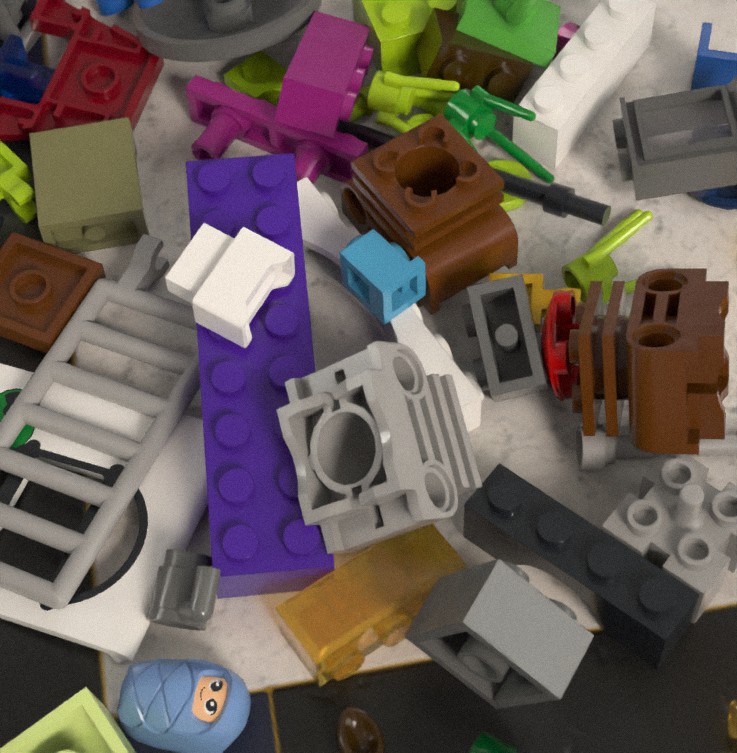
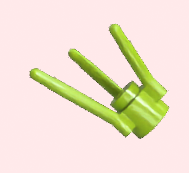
(395, 94)
(597, 263)

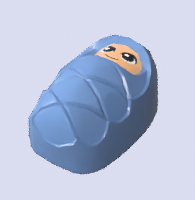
(183, 705)

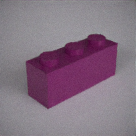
(325, 75)

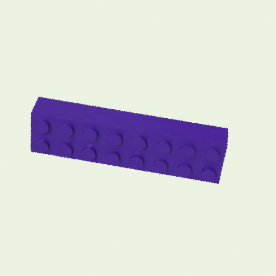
(249, 468)

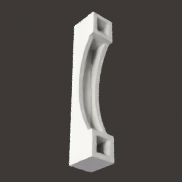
(323, 239)

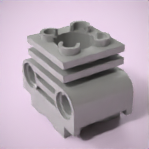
(377, 447)

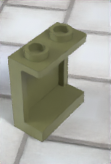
(88, 186)

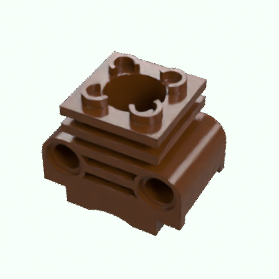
(435, 203)
(659, 358)

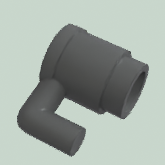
(184, 591)

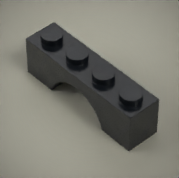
(629, 594)

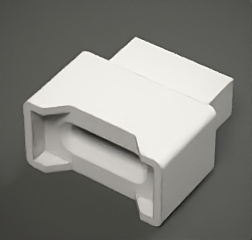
(229, 279)

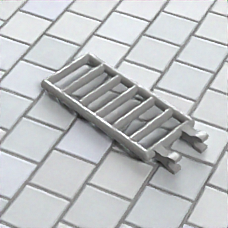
(113, 501)

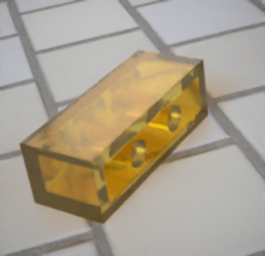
(365, 602)

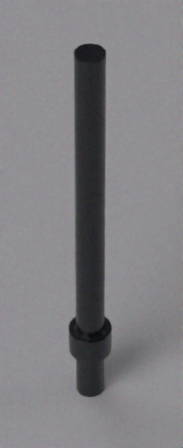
(555, 199)

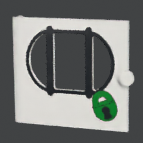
(167, 502)

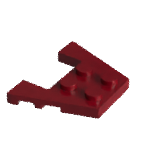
(97, 79)

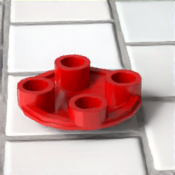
(555, 344)

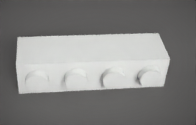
(583, 78)

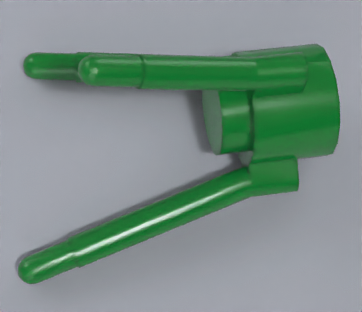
(473, 117)

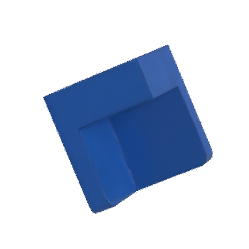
(712, 66)

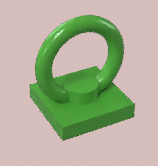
(514, 26)

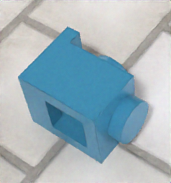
(382, 275)

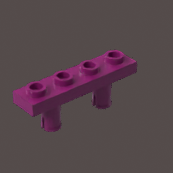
(238, 116)

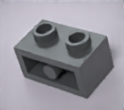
(507, 339)

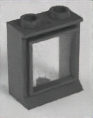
(679, 141)

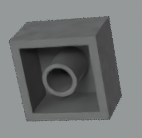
(500, 635)

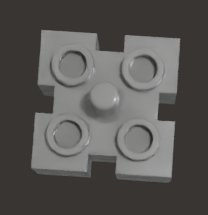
(681, 525)

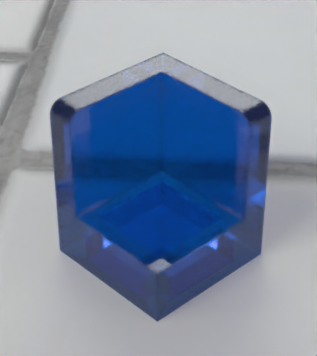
(18, 76)

